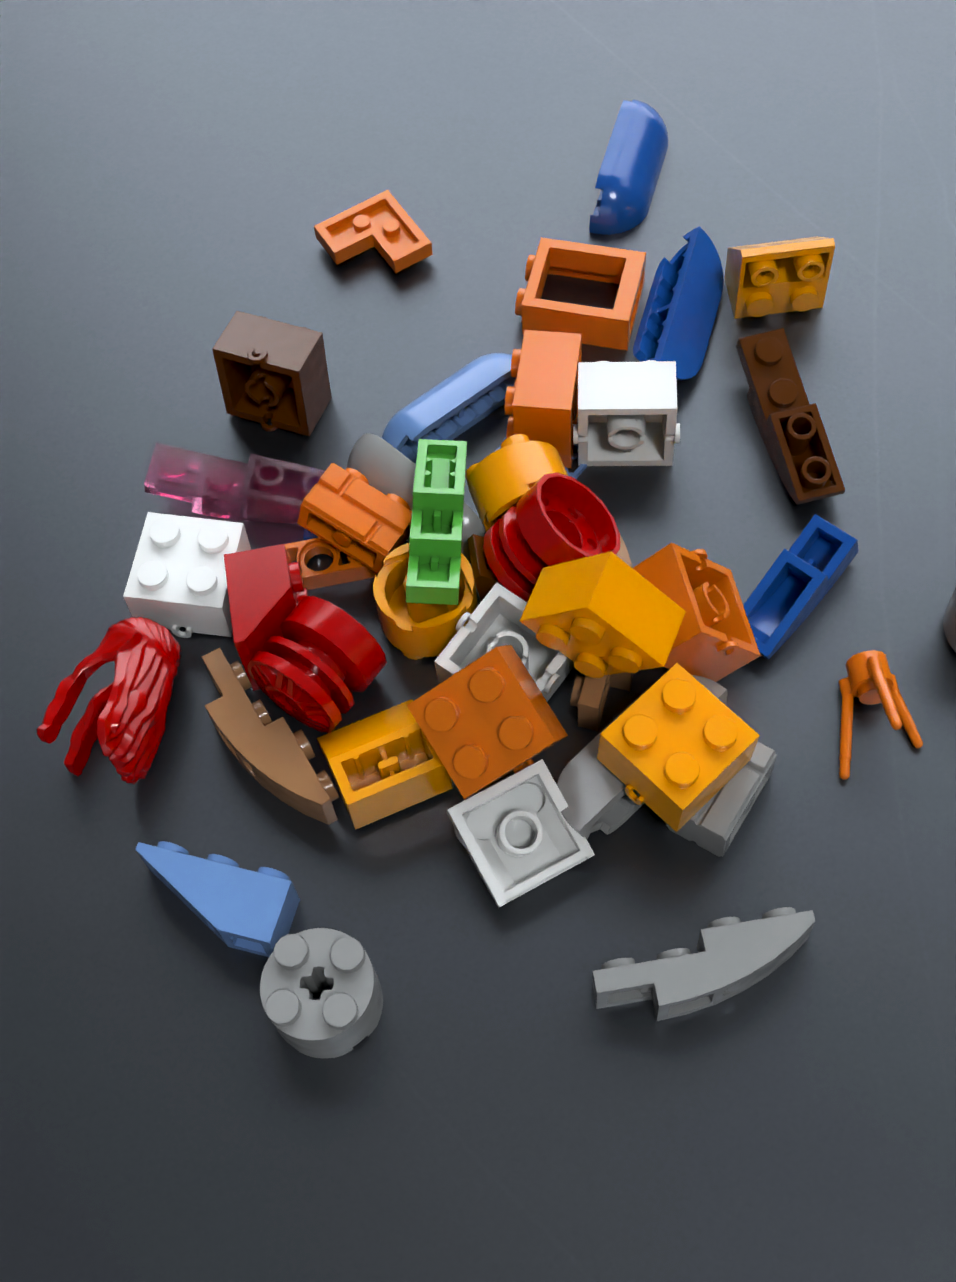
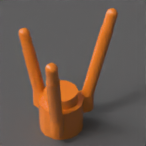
(873, 684)

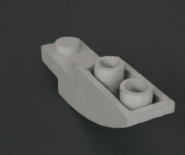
(728, 962)

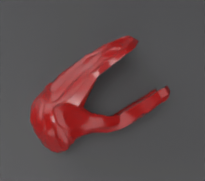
(127, 713)

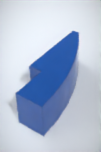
(798, 583)

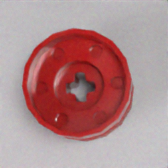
(549, 526)
(317, 663)

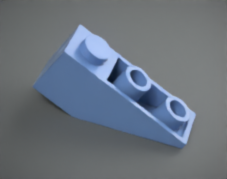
(237, 904)

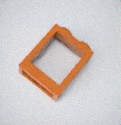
(590, 262)

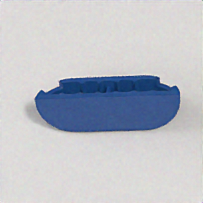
(629, 169)
(682, 306)

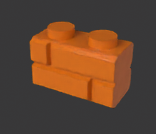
(355, 516)

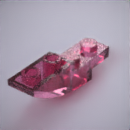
(231, 489)

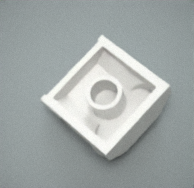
(518, 833)

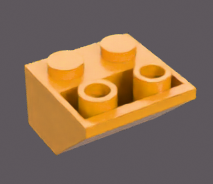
(778, 276)
(383, 765)

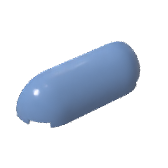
(452, 404)

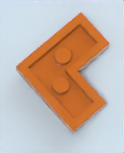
(377, 224)

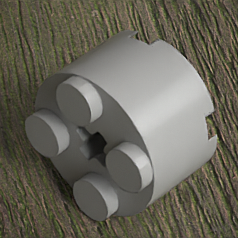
(300, 969)

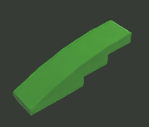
(437, 522)

